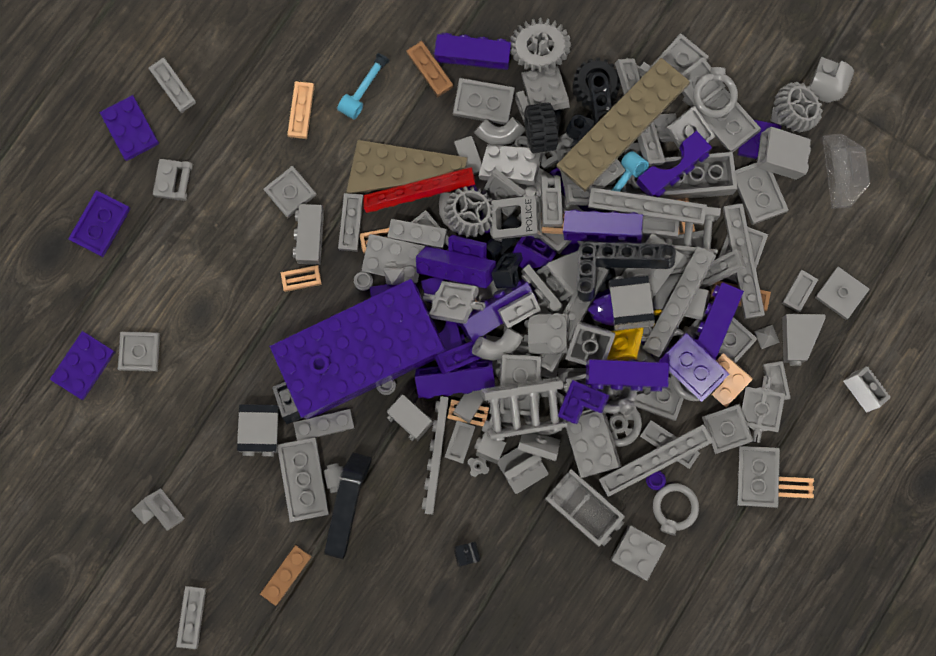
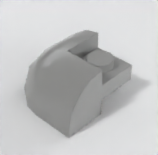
(831, 80)

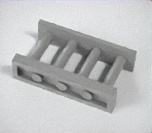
(710, 216)
(512, 393)

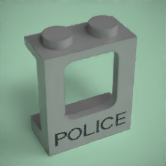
(530, 217)

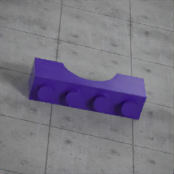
(692, 150)
(450, 334)

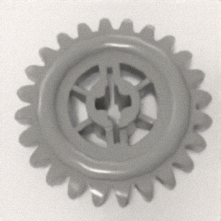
(539, 35)

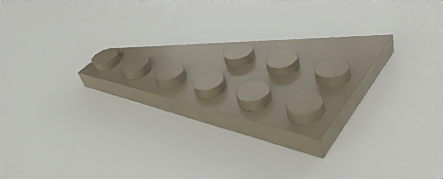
(390, 166)

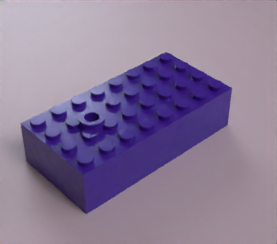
(358, 349)

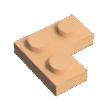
(733, 383)

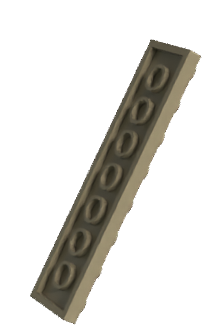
(623, 124)

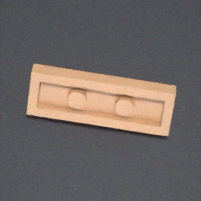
(300, 110)

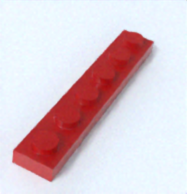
(419, 189)

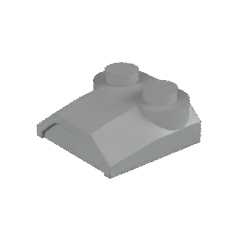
(548, 334)

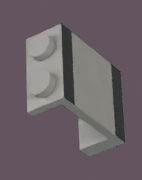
(631, 302)
(258, 429)

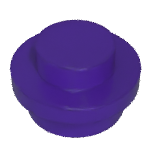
(656, 480)

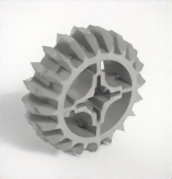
(798, 107)
(473, 203)

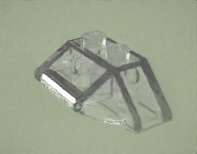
(845, 169)

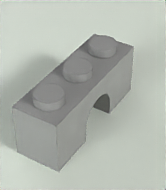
(488, 448)

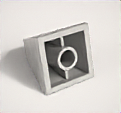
(561, 275)
(589, 343)

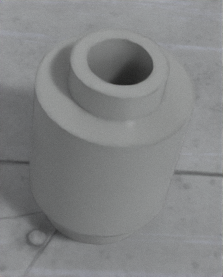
(333, 477)

